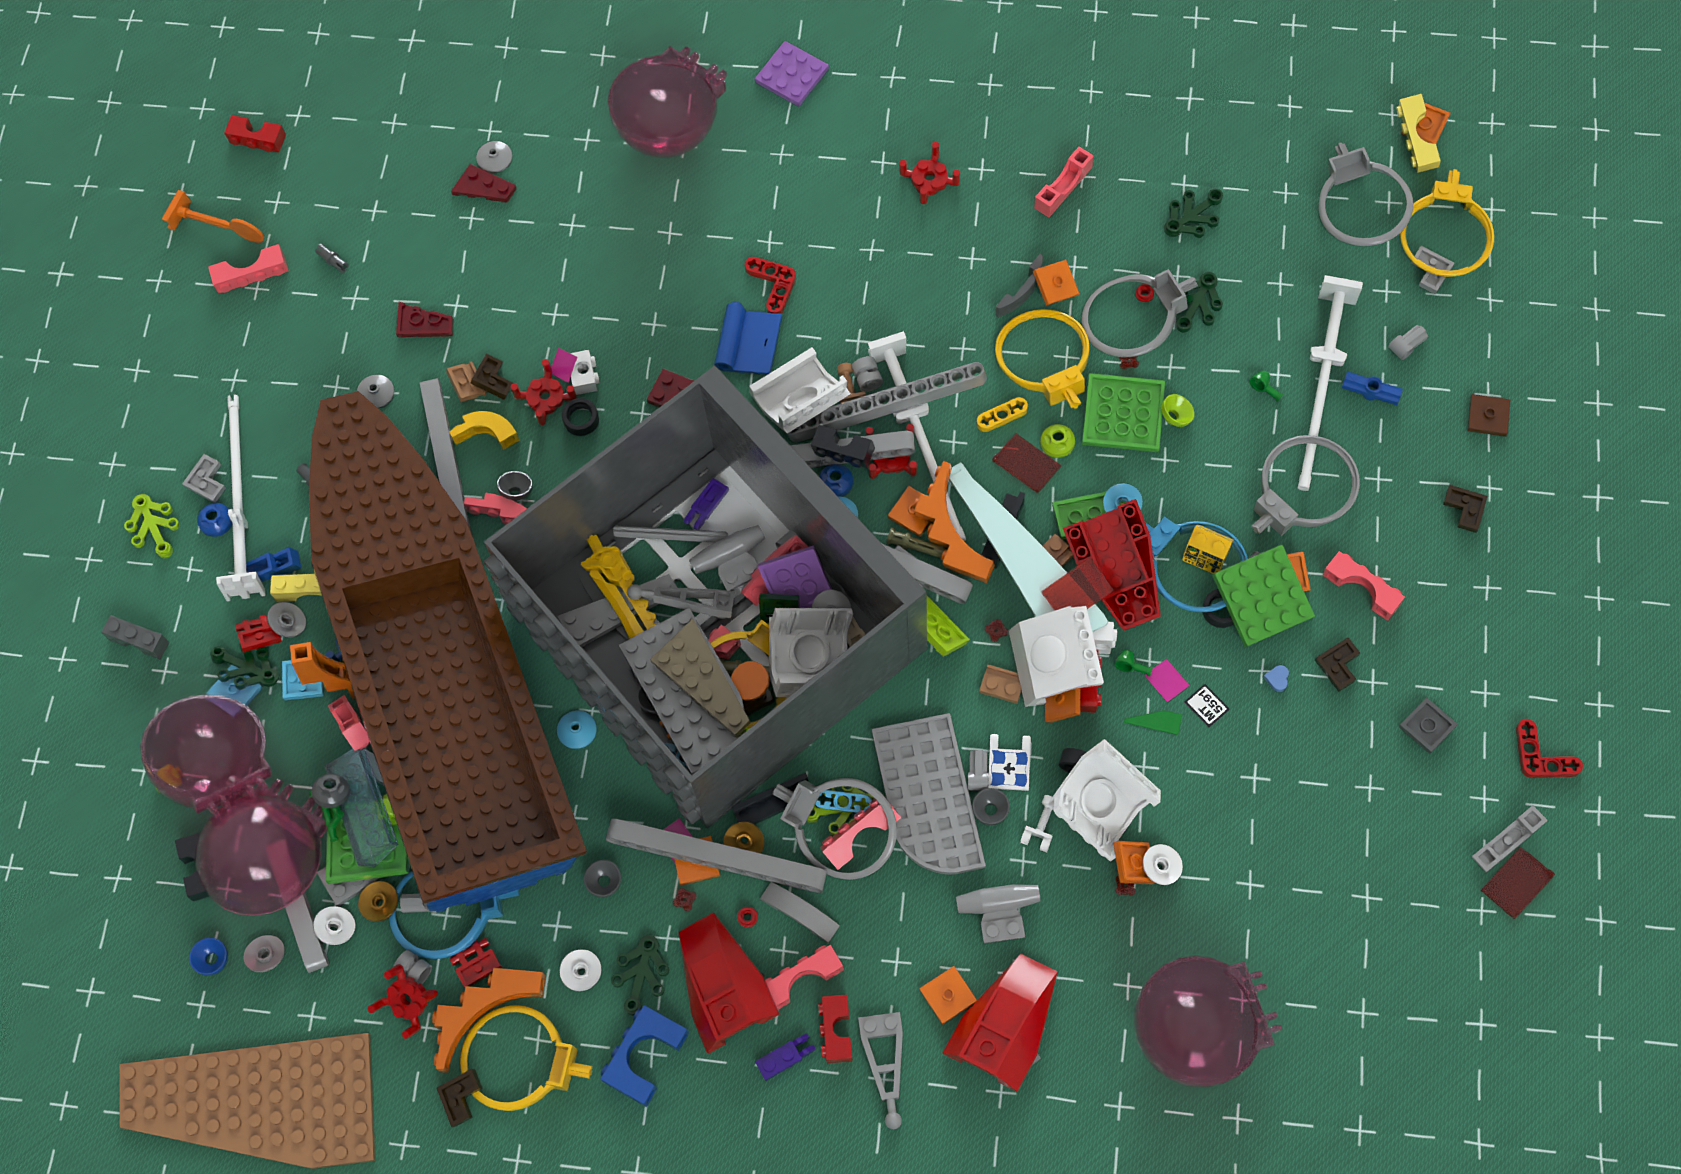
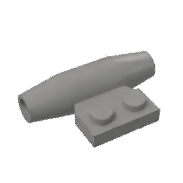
(730, 557)
(999, 909)

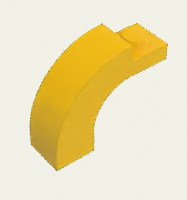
(485, 423)

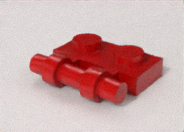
(256, 637)
(477, 968)

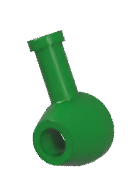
(1260, 383)
(1126, 663)

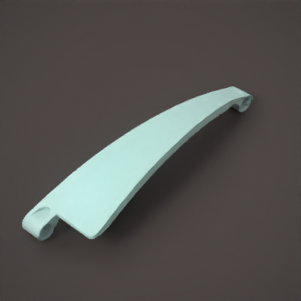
(1019, 551)

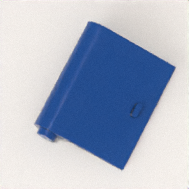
(744, 340)

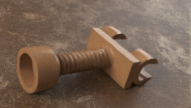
(846, 369)

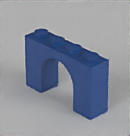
(647, 1025)

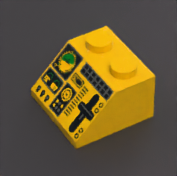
(1207, 549)

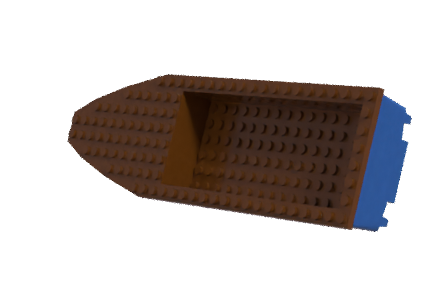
(431, 666)

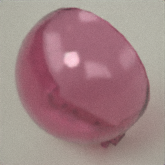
(665, 103)
(199, 745)
(260, 851)
(1202, 1021)

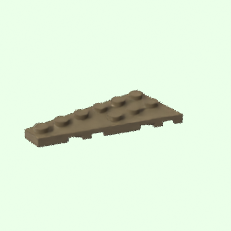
(695, 670)

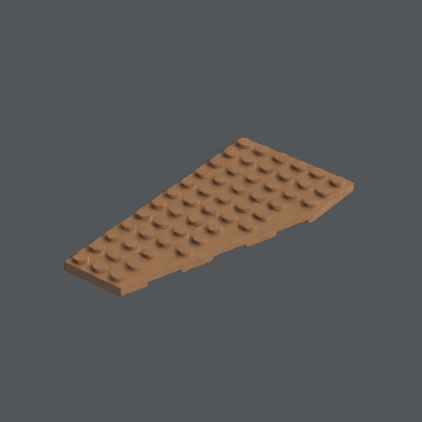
(270, 1102)

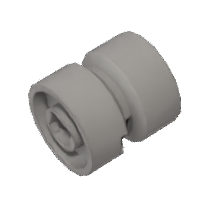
(867, 373)
(413, 967)

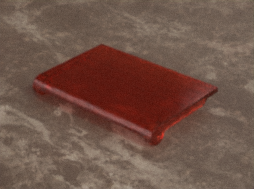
(1026, 463)
(1078, 587)
(1517, 882)

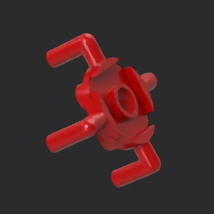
(929, 167)
(544, 385)
(888, 465)
(398, 1002)

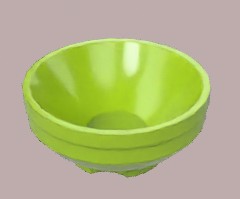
(1180, 407)
(1055, 448)

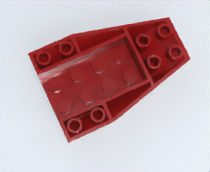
(1124, 555)
(722, 983)
(1006, 1023)

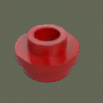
(1144, 288)
(744, 911)

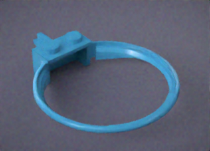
(1165, 532)
(490, 909)

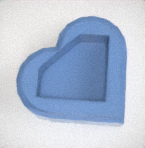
(1277, 678)

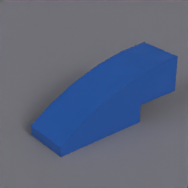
(275, 564)

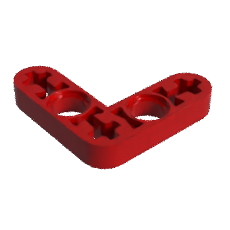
(780, 282)
(1541, 762)

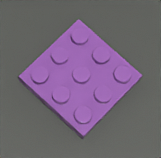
(791, 73)
(796, 574)

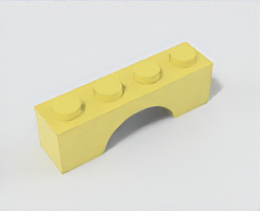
(1424, 154)
(290, 587)

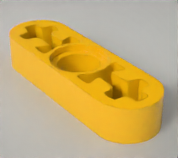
(1007, 407)

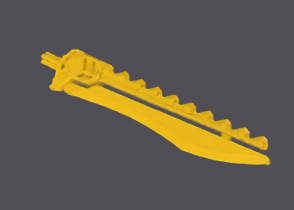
(616, 570)

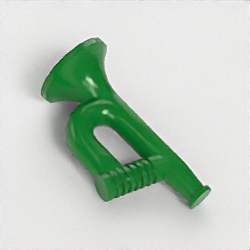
(330, 822)

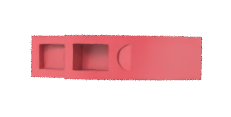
(494, 506)
(756, 584)

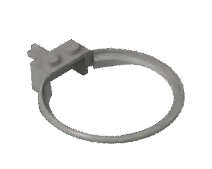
(1352, 166)
(1170, 294)
(1278, 513)
(801, 804)

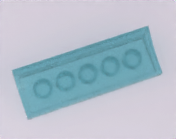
(364, 810)

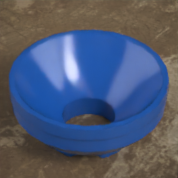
(841, 486)
(219, 525)
(202, 950)

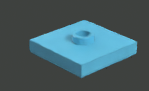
(229, 690)

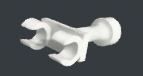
(1039, 832)

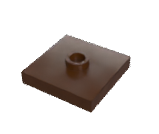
(1488, 415)

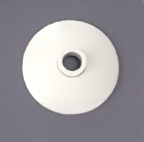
(1168, 859)
(334, 917)
(573, 963)

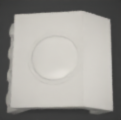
(797, 391)
(804, 644)
(1055, 654)
(1103, 797)

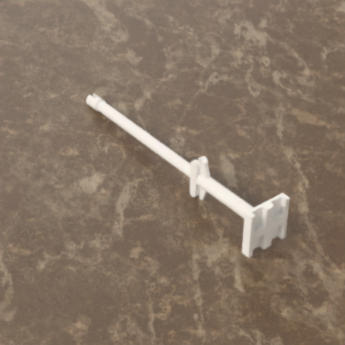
(1339, 292)
(888, 349)
(242, 582)

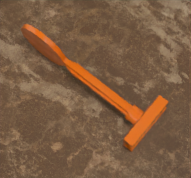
(179, 209)
(750, 680)

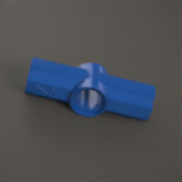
(1361, 385)

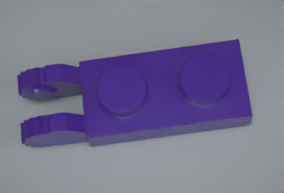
(706, 502)
(783, 1057)

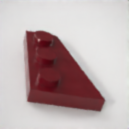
(483, 184)
(422, 323)

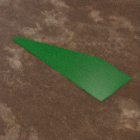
(1161, 721)

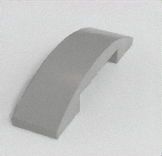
(1509, 839)
(800, 911)

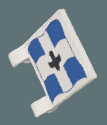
(1009, 767)

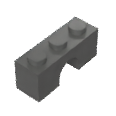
(139, 637)

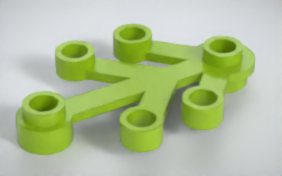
(150, 523)
(843, 803)

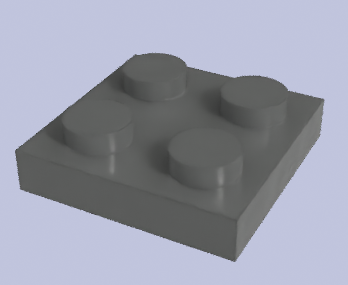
(1428, 725)

